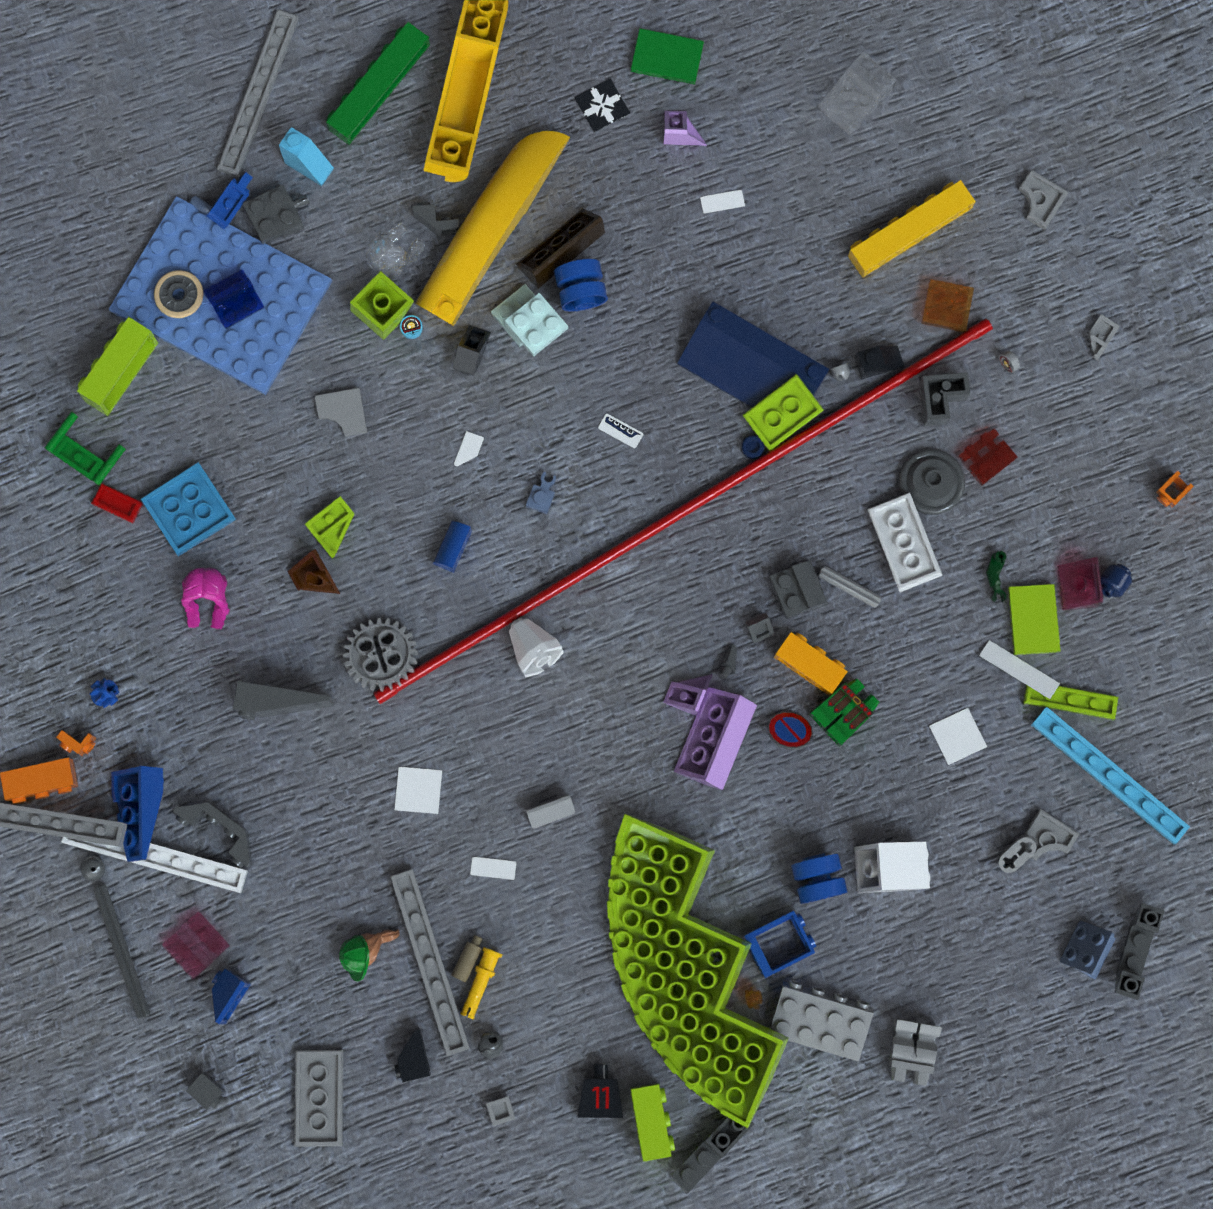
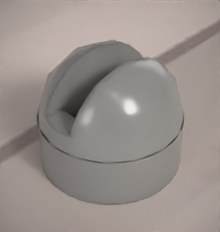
(841, 372)

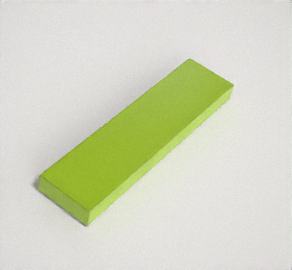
(1075, 702)

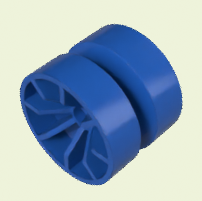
(580, 285)
(818, 870)

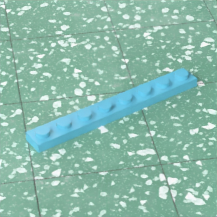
(1110, 776)

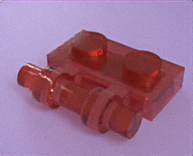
(992, 462)

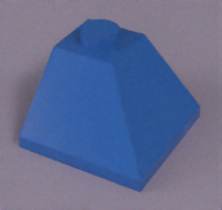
(227, 994)

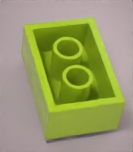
(652, 1122)

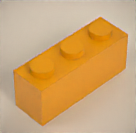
(811, 663)

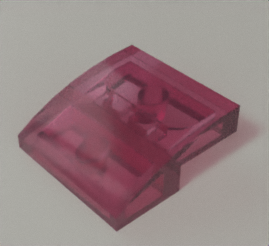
(195, 945)

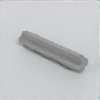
(849, 586)

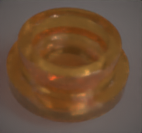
(753, 998)

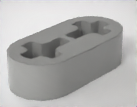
(1013, 850)

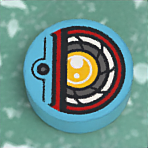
(411, 327)

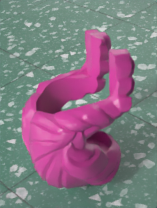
(209, 585)

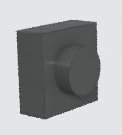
(759, 628)

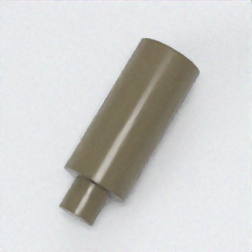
(467, 959)

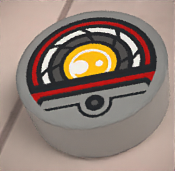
(1009, 361)

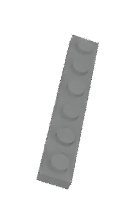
(62, 825)

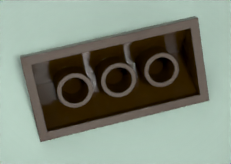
(562, 246)

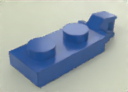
(230, 201)

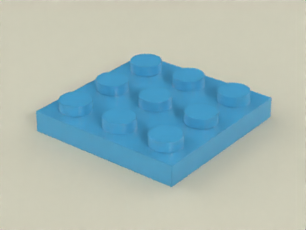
(188, 509)

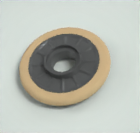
(178, 280)

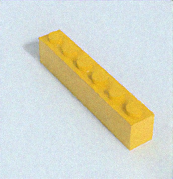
(911, 228)

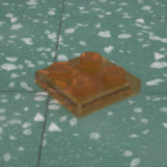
(947, 305)

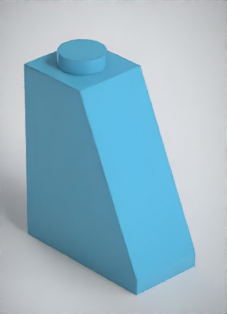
(305, 157)

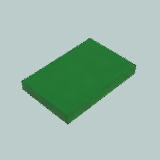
(667, 56)

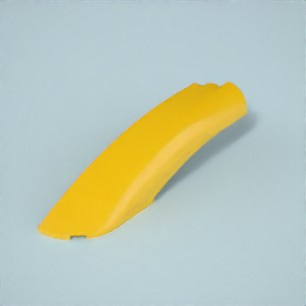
(466, 88)
(490, 224)

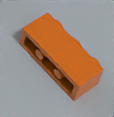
(39, 780)

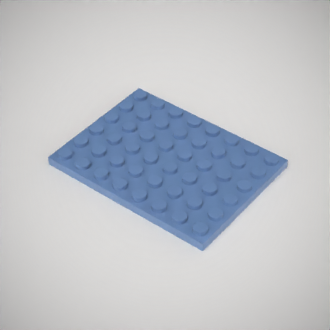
(250, 349)

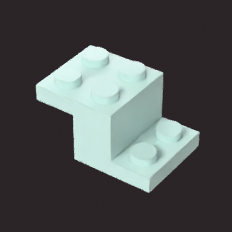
(529, 320)

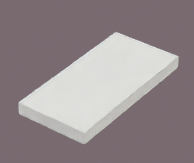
(905, 542)

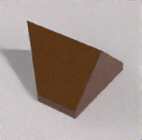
(312, 575)

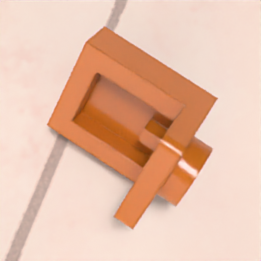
(69, 743)

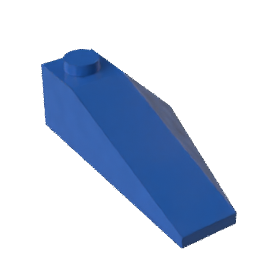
(138, 800)

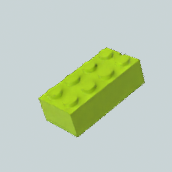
(117, 366)

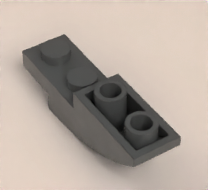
(708, 1153)

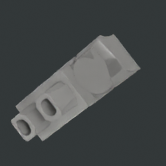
(913, 1057)

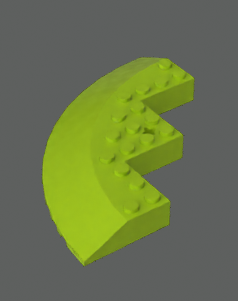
(676, 977)

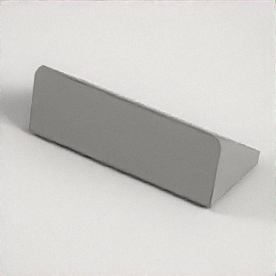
(550, 811)

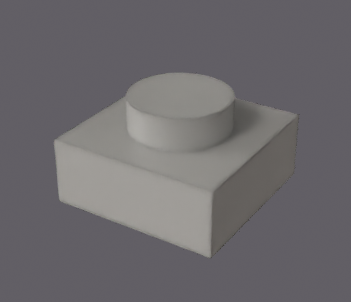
(500, 1111)

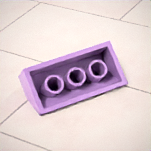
(715, 738)

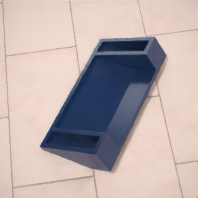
(745, 358)

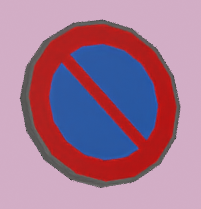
(790, 730)

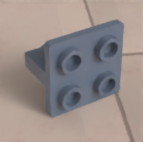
(1088, 949)

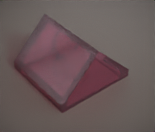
(1080, 584)

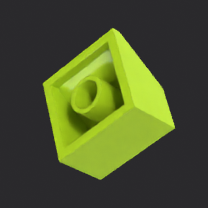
(381, 305)

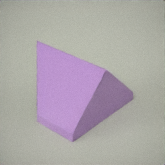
(680, 130)
(687, 694)

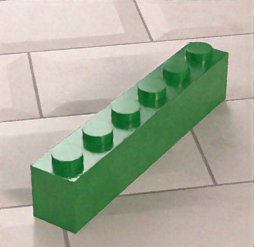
(378, 83)

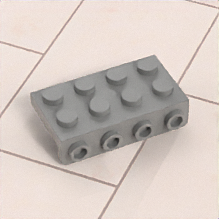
(822, 1019)

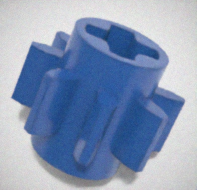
(104, 693)

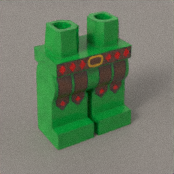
(849, 706)

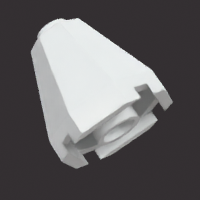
(533, 646)

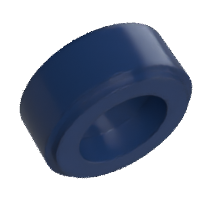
(752, 447)

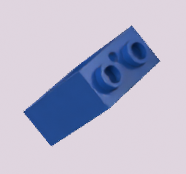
(758, 956)

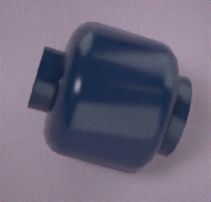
(1115, 580)

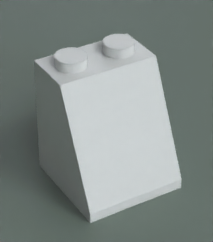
(892, 867)

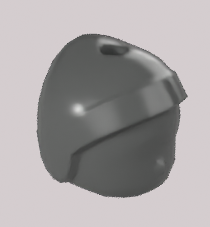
(88, 863)
(490, 1044)

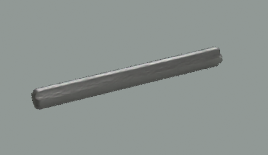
(121, 951)

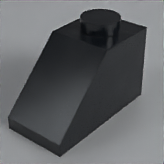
(471, 350)
(878, 361)
(413, 1059)

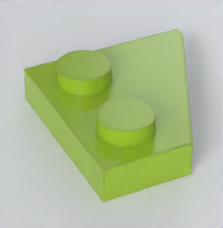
(331, 525)

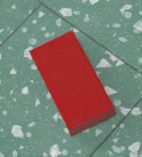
(117, 503)

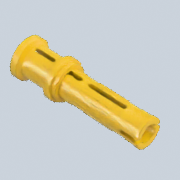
(484, 971)

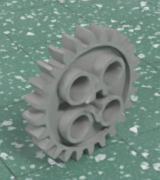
(360, 661)

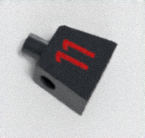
(600, 1096)

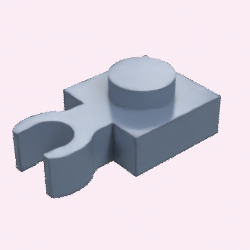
(541, 496)

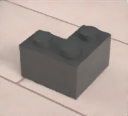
(938, 391)

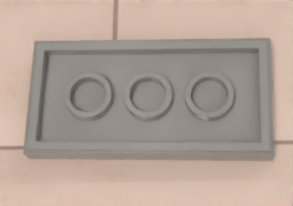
(318, 1098)

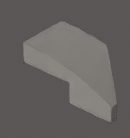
(1101, 335)

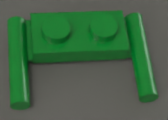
(79, 457)

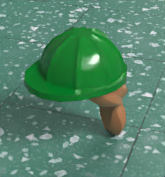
(362, 951)

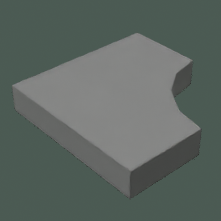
(1042, 197)
(344, 409)
(1049, 835)

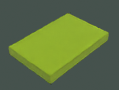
(783, 412)
(1034, 619)

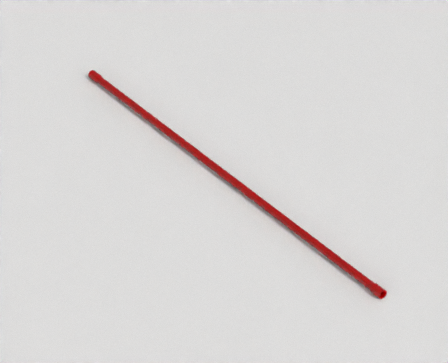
(971, 334)

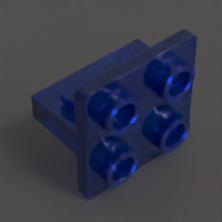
(234, 299)

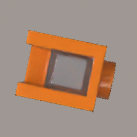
(1173, 490)

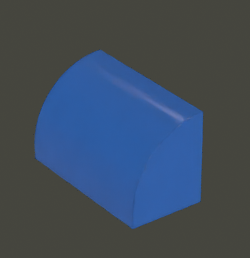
(452, 546)

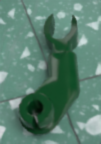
(993, 571)

